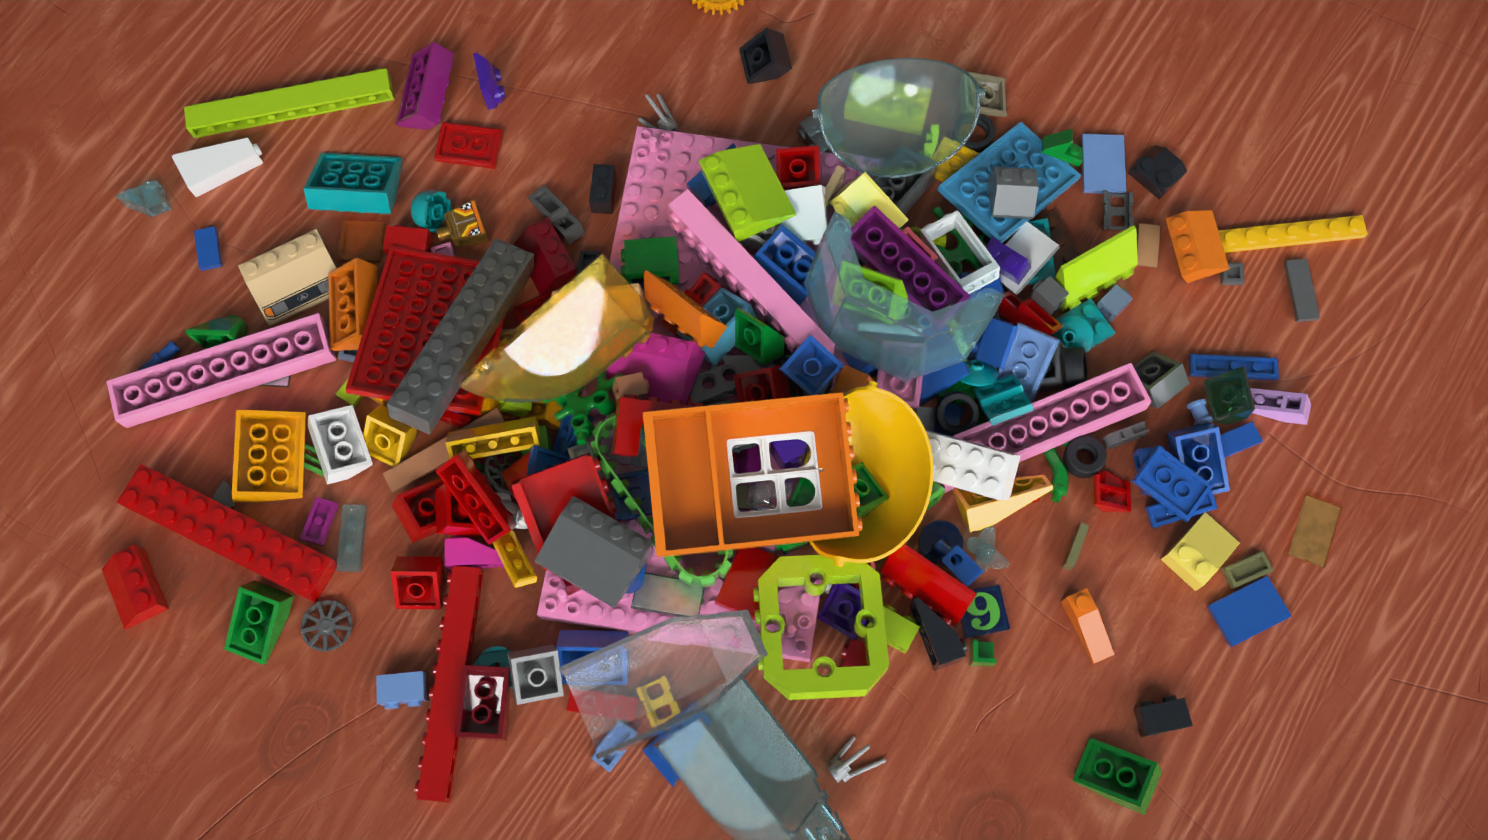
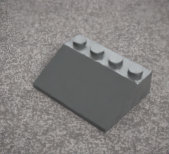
(594, 552)

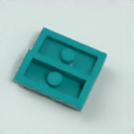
(1003, 400)

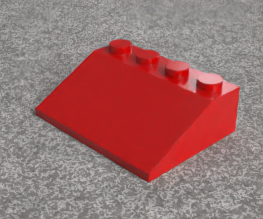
(929, 583)

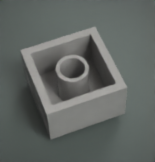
(535, 674)

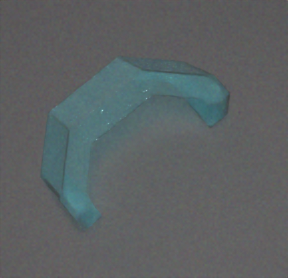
(883, 325)

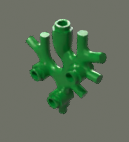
(962, 251)
(580, 406)

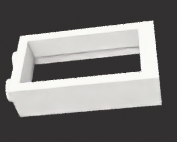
(975, 280)

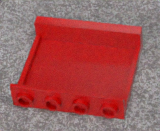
(548, 492)

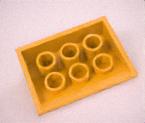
(268, 456)

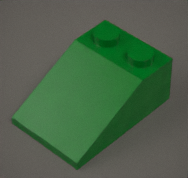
(257, 621)
(1118, 775)

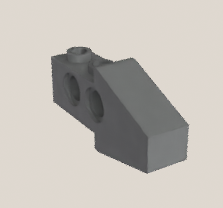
(723, 389)

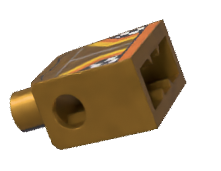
(464, 226)

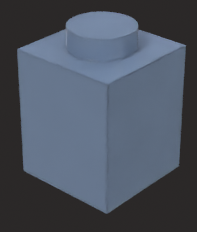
(1114, 302)

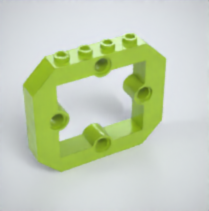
(841, 681)

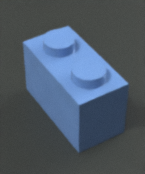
(402, 688)

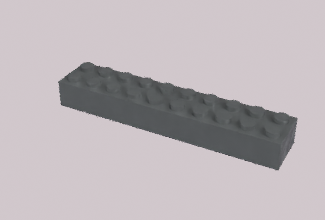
(461, 336)

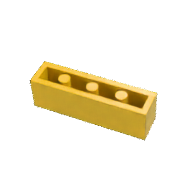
(495, 438)

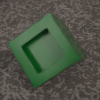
(982, 653)

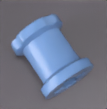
(1199, 412)

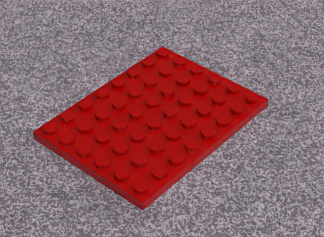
(405, 312)

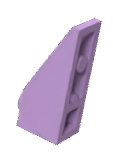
(1281, 405)

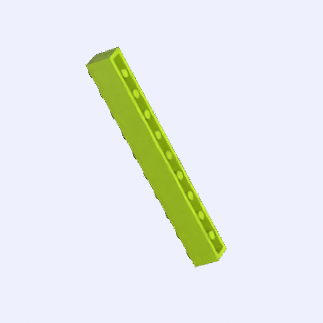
(289, 103)

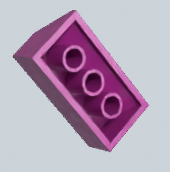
(425, 87)

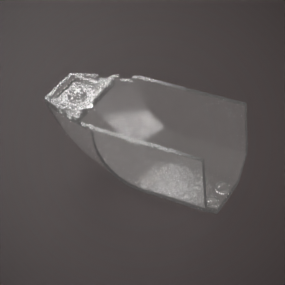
(661, 676)

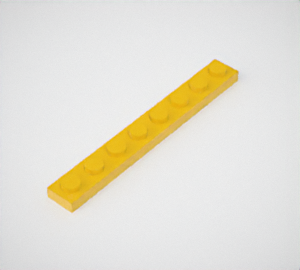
(1293, 233)

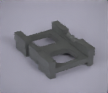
(1124, 212)

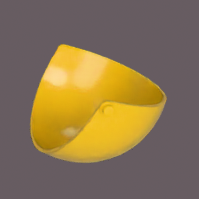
(900, 458)

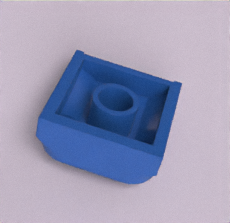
(811, 366)

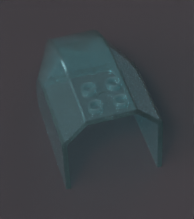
(749, 772)

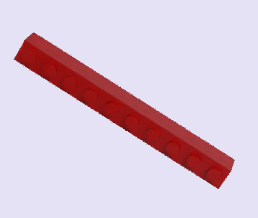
(454, 651)

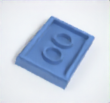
(1103, 163)
(1029, 358)

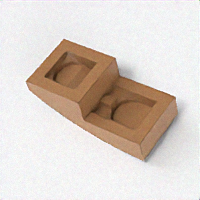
(1148, 244)

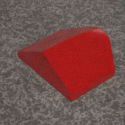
(1111, 492)

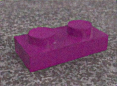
(319, 521)

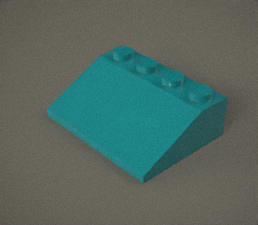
(353, 183)

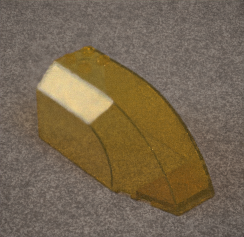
(566, 339)

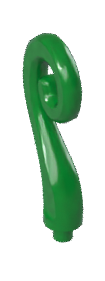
(1059, 474)

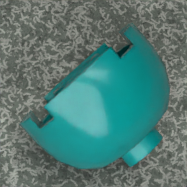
(429, 209)

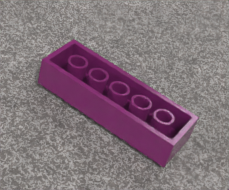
(892, 252)

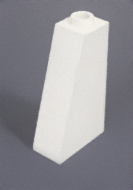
(217, 164)

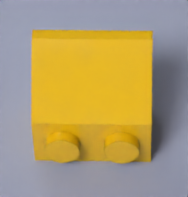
(388, 438)

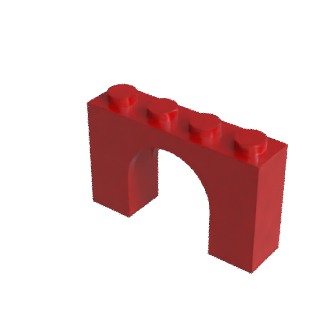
(630, 420)

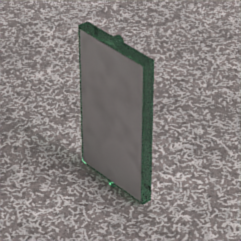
(668, 596)

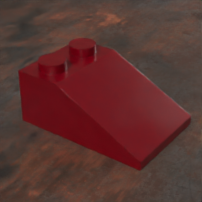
(483, 703)

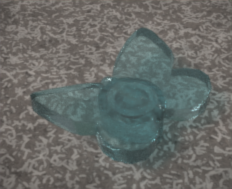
(985, 551)

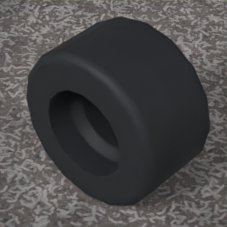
(1091, 445)

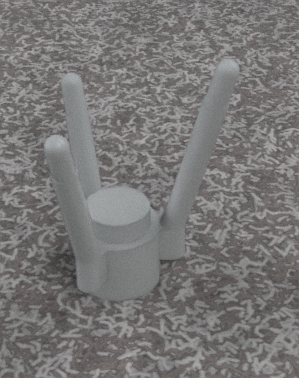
(664, 123)
(840, 768)

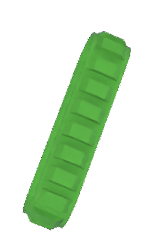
(687, 576)

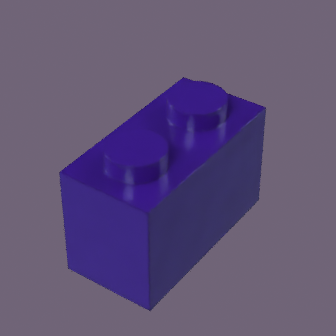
(1011, 263)

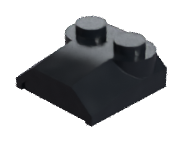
(1158, 171)

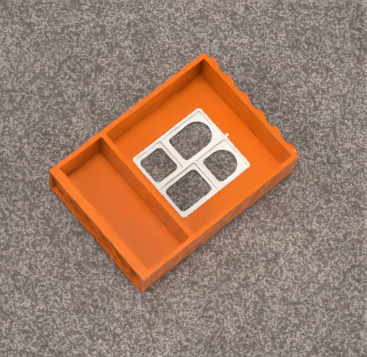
(697, 483)

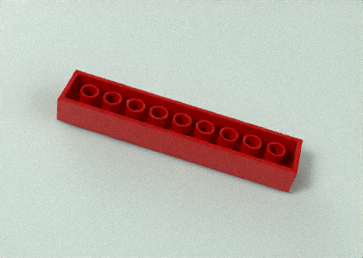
(228, 533)

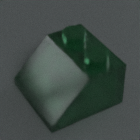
(1230, 396)

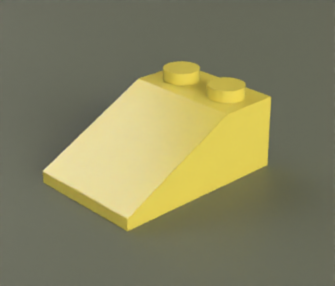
(1200, 552)

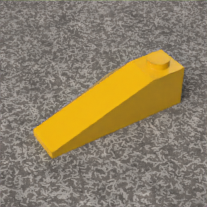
(982, 511)

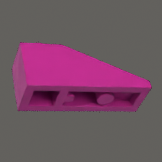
(469, 553)

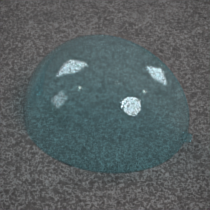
(898, 115)

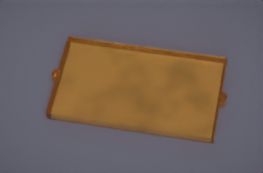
(1315, 530)

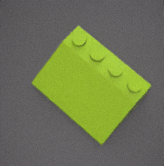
(746, 190)
(1099, 268)

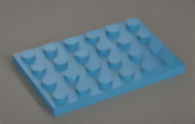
(1015, 149)

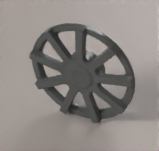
(499, 470)
(326, 625)

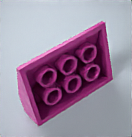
(666, 364)

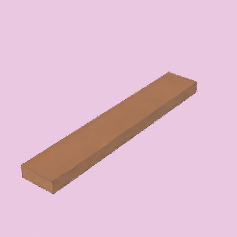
(431, 457)

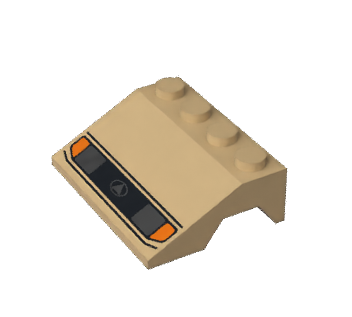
(290, 277)

